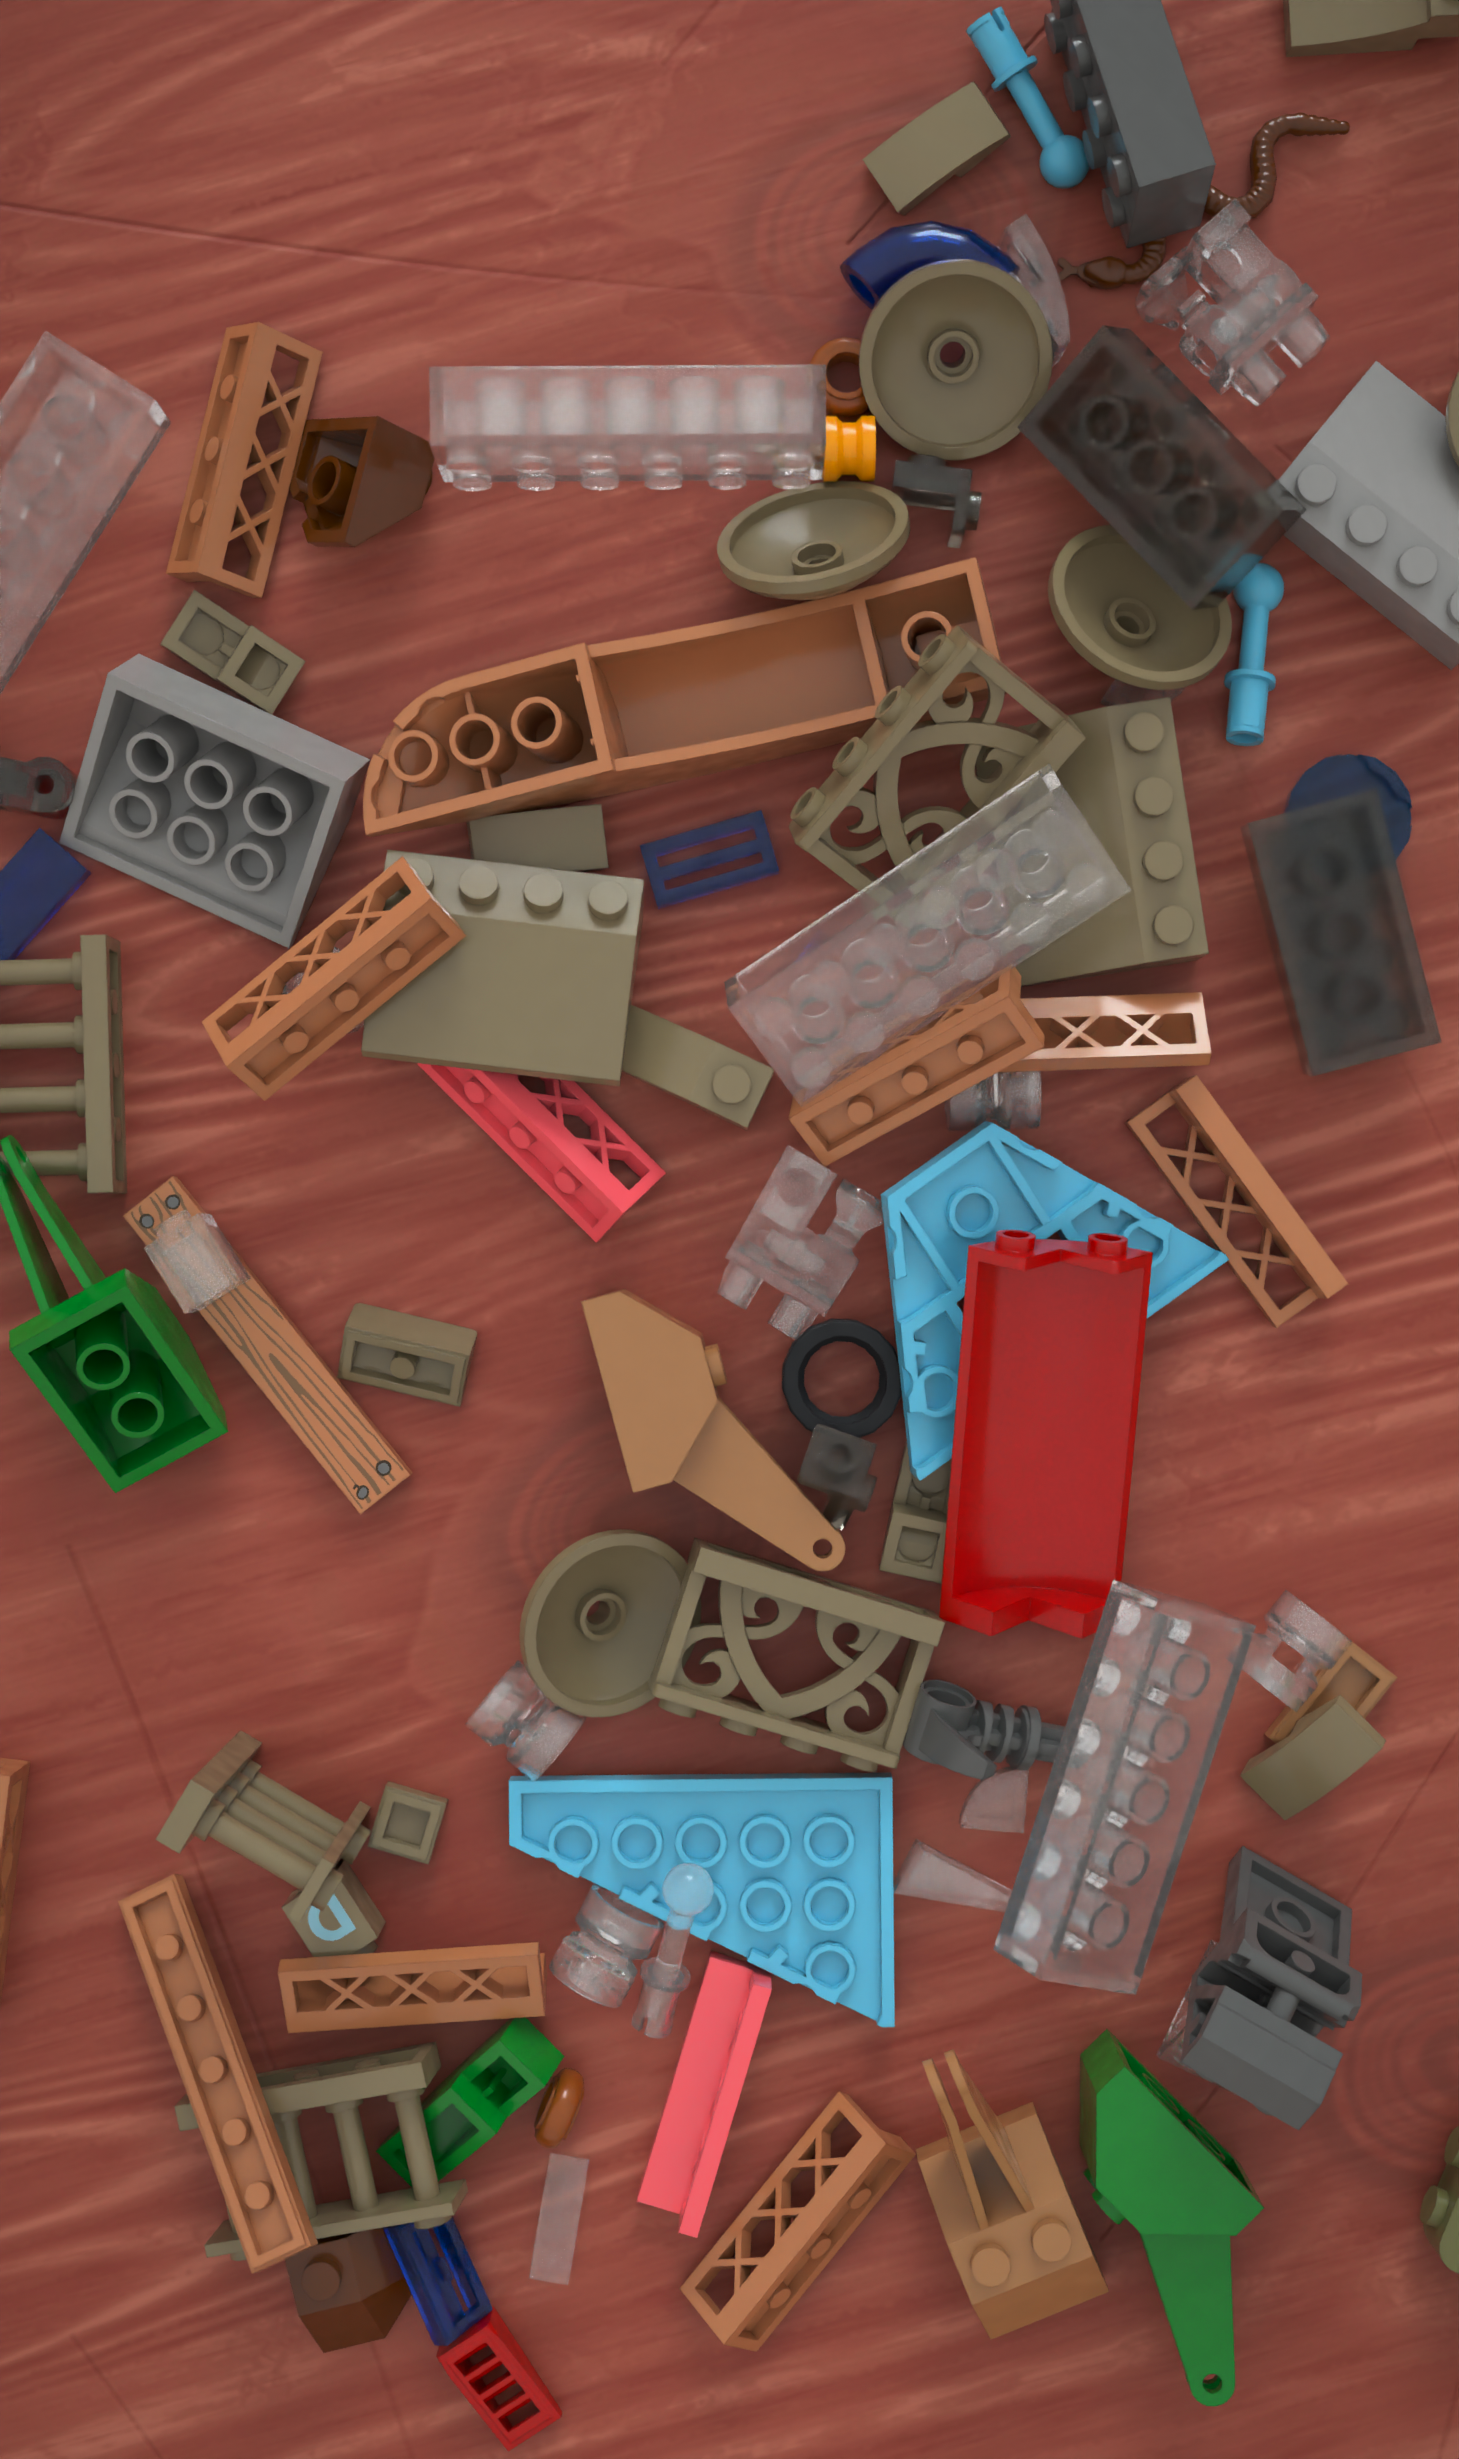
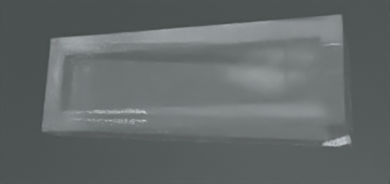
(938, 1877)
(559, 2219)

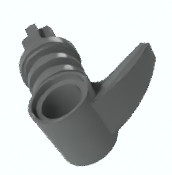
(957, 1731)

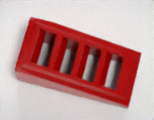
(455, 2360)

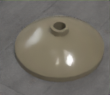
(965, 404)
(814, 540)
(1129, 618)
(604, 1659)

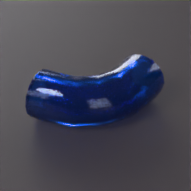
(907, 247)

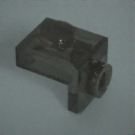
(931, 484)
(840, 1468)

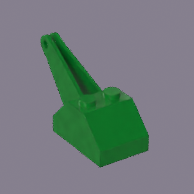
(109, 1355)
(1181, 2196)

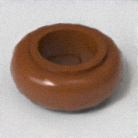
(834, 352)
(559, 2108)

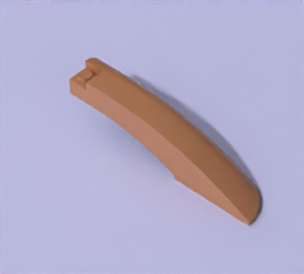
(667, 703)

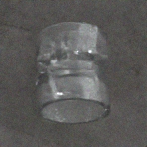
(1006, 1097)
(1308, 1635)
(524, 1722)
(601, 1954)

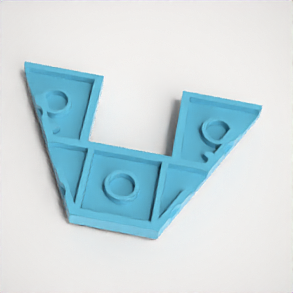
(962, 1200)

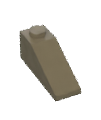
(694, 1068)

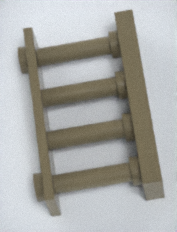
(100, 1040)
(266, 1824)
(341, 2088)

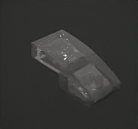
(1040, 278)

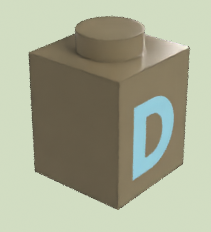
(347, 1922)

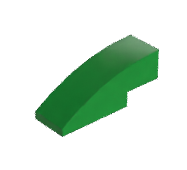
(480, 2096)

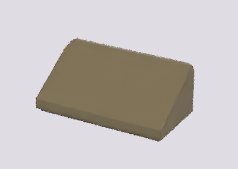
(406, 1354)

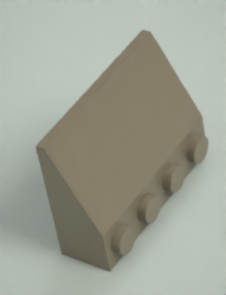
(1135, 801)
(531, 985)

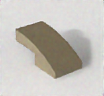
(936, 146)
(232, 652)
(543, 838)
(917, 1524)
(1314, 1758)

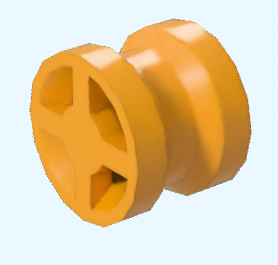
(850, 448)

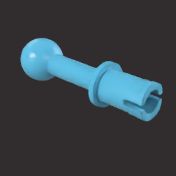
(1063, 156)
(1249, 684)

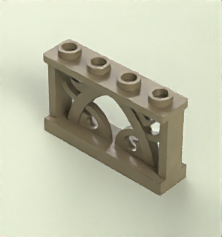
(899, 734)
(743, 1582)

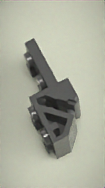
(1272, 1991)

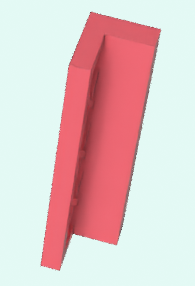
(534, 1136)
(705, 2089)

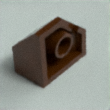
(358, 478)
(348, 2288)

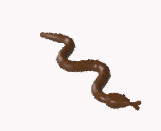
(1113, 272)

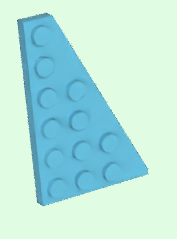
(790, 1855)

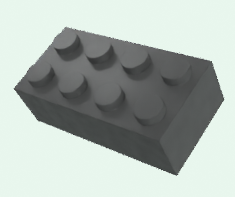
(1135, 113)

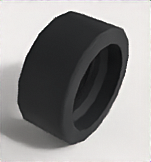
(843, 1331)

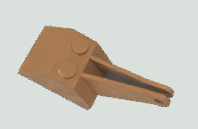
(680, 1430)
(1006, 2211)

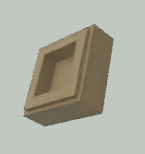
(408, 1822)

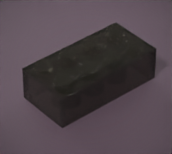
(1160, 467)
(1340, 933)

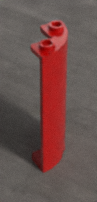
(1043, 1430)

